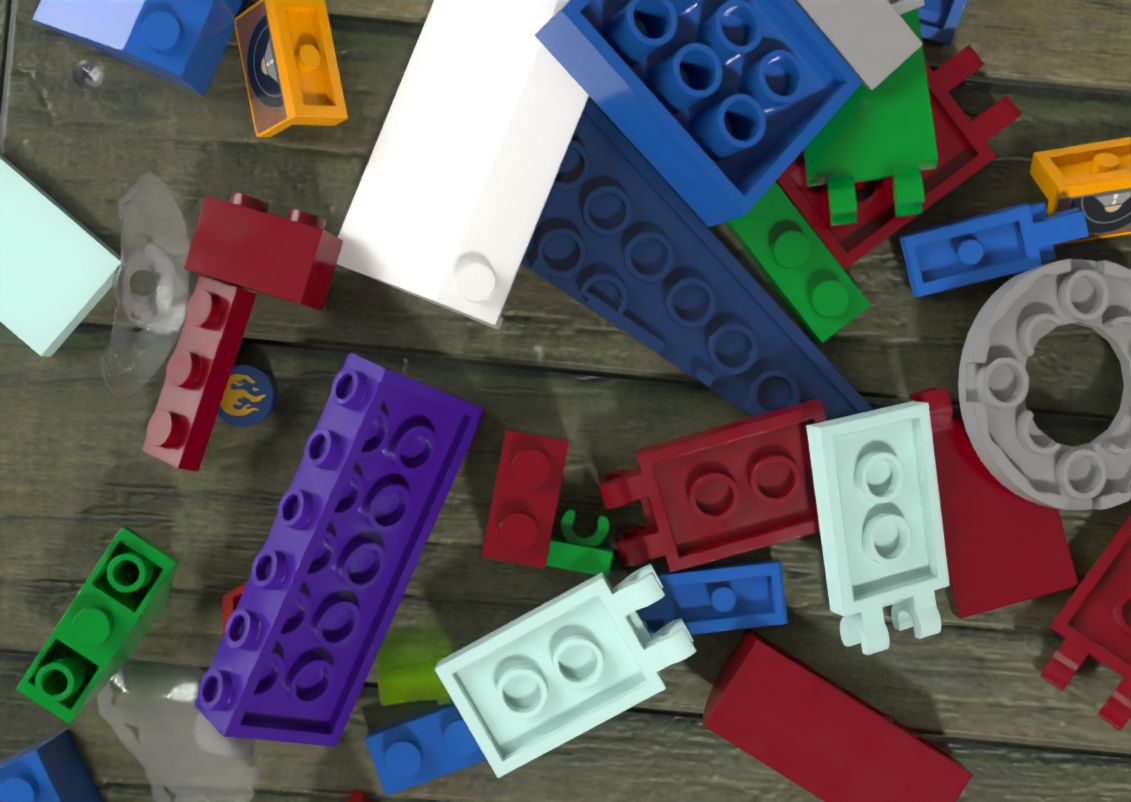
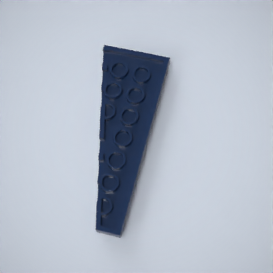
(659, 274)

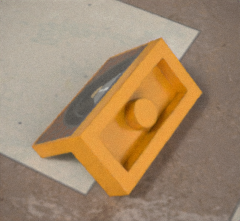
(289, 65)
(1090, 178)

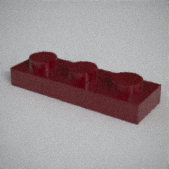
(198, 373)

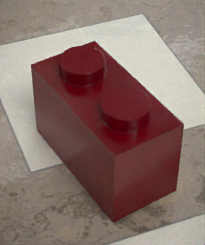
(264, 251)
(525, 498)

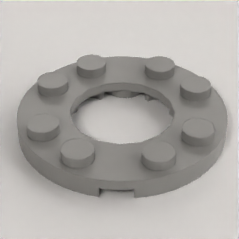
(996, 384)

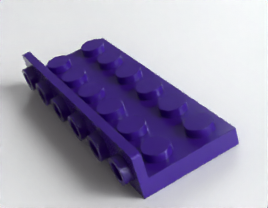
(337, 557)

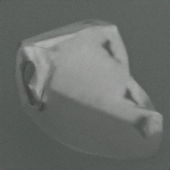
(139, 355)
(176, 740)

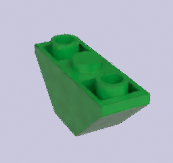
(101, 625)

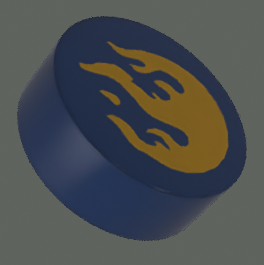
(248, 397)

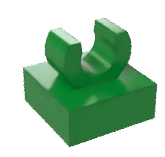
(579, 551)

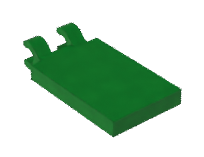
(878, 137)

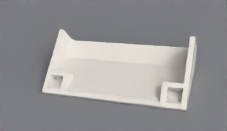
(465, 158)

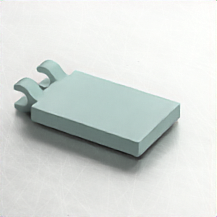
(48, 264)
(880, 521)
(562, 668)

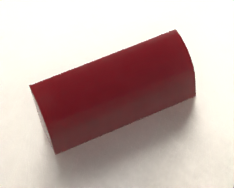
(823, 732)

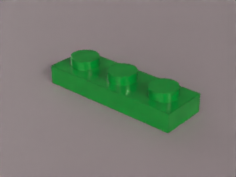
(798, 265)

